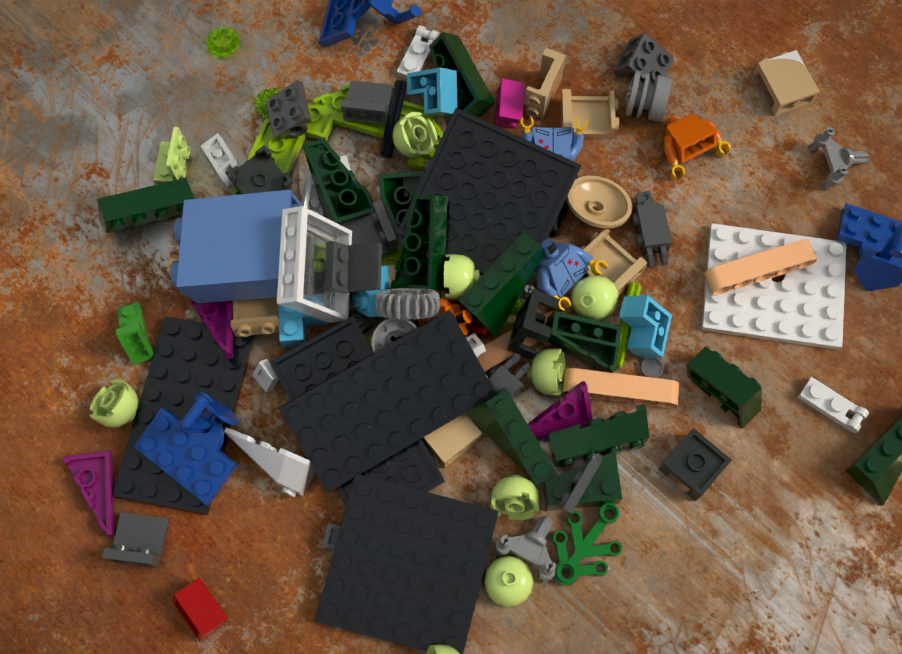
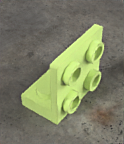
(172, 159)

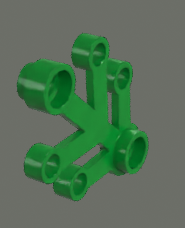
(584, 547)

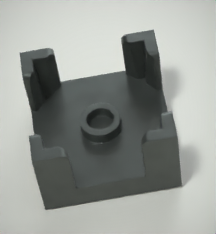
(259, 174)
(531, 324)
(695, 463)

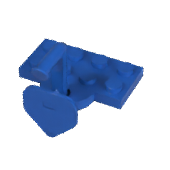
(343, 14)
(878, 246)
(191, 446)

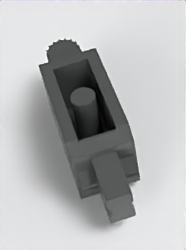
(652, 228)
(502, 378)

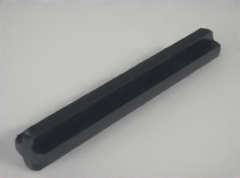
(393, 116)

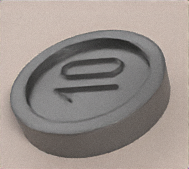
(652, 367)

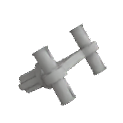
(837, 157)
(531, 548)

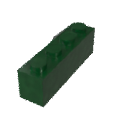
(472, 92)
(143, 205)
(424, 245)
(503, 283)
(510, 432)
(599, 437)
(880, 463)

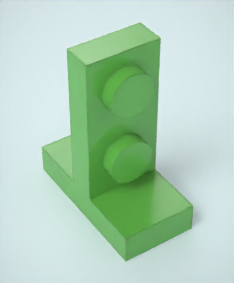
(133, 333)

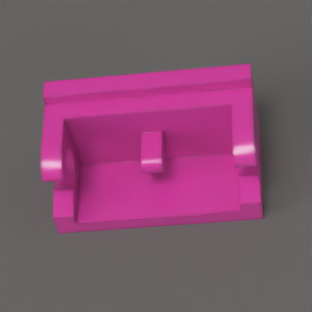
(509, 103)

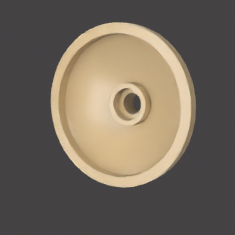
(599, 202)

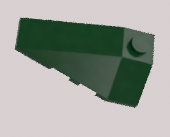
(336, 186)
(397, 194)

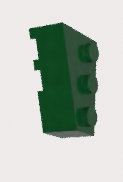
(586, 339)
(727, 384)
(601, 490)

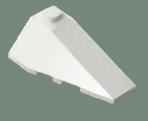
(284, 467)

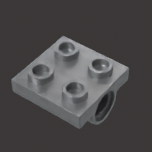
(289, 111)

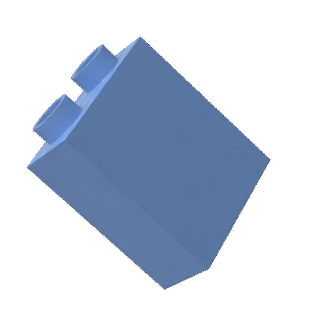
(230, 246)

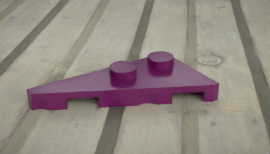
(218, 318)
(566, 412)
(95, 478)

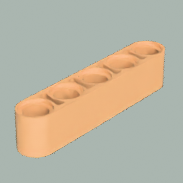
(760, 267)
(624, 388)

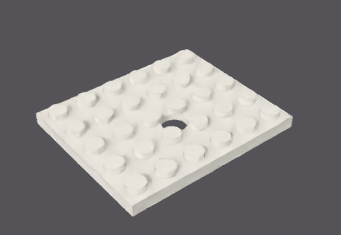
(797, 310)

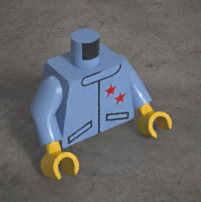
(558, 140)
(562, 268)

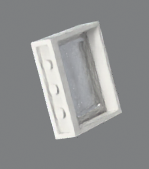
(304, 264)

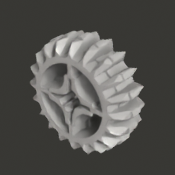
(407, 303)

